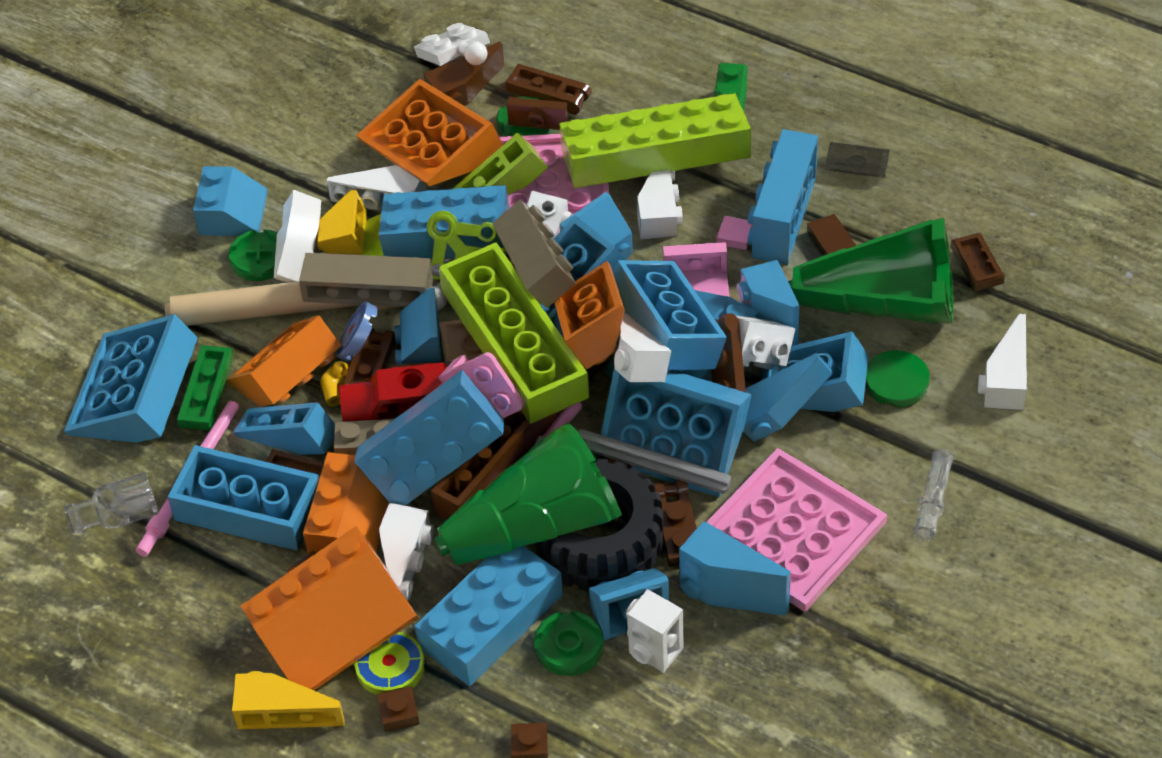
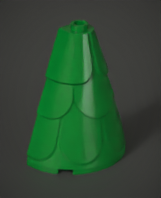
(885, 277)
(532, 501)

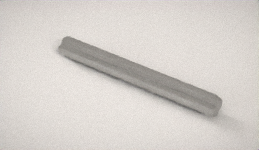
(656, 462)

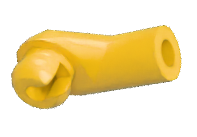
(331, 380)

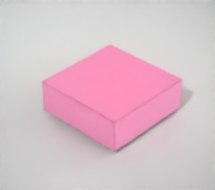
(734, 232)

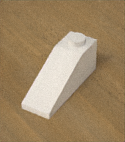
(640, 354)
(1006, 370)

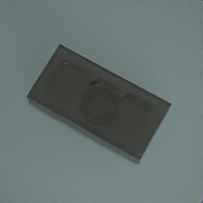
(857, 159)

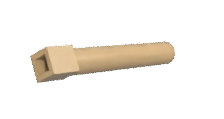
(245, 304)

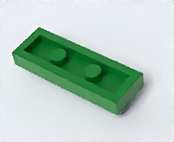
(205, 387)

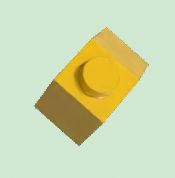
(343, 227)

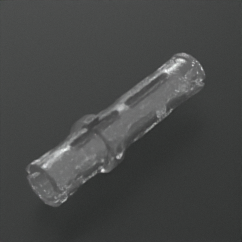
(931, 504)

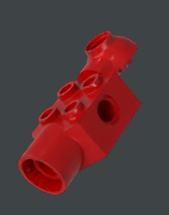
(389, 392)

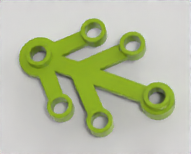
(451, 237)

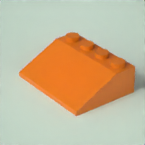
(431, 135)
(329, 611)

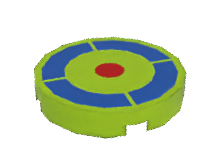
(391, 665)

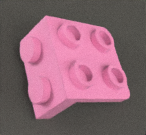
(702, 265)
(490, 380)

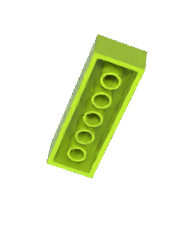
(655, 140)
(515, 330)

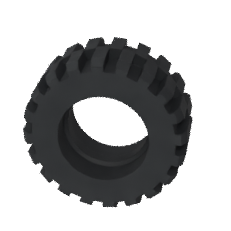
(632, 549)

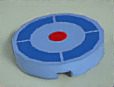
(356, 331)

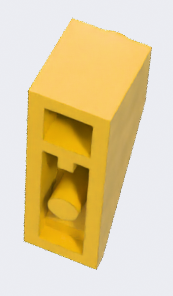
(275, 702)

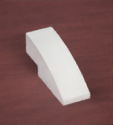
(296, 235)

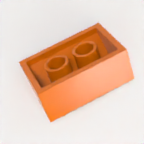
(592, 316)
(286, 362)
(343, 501)

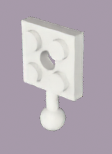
(454, 43)

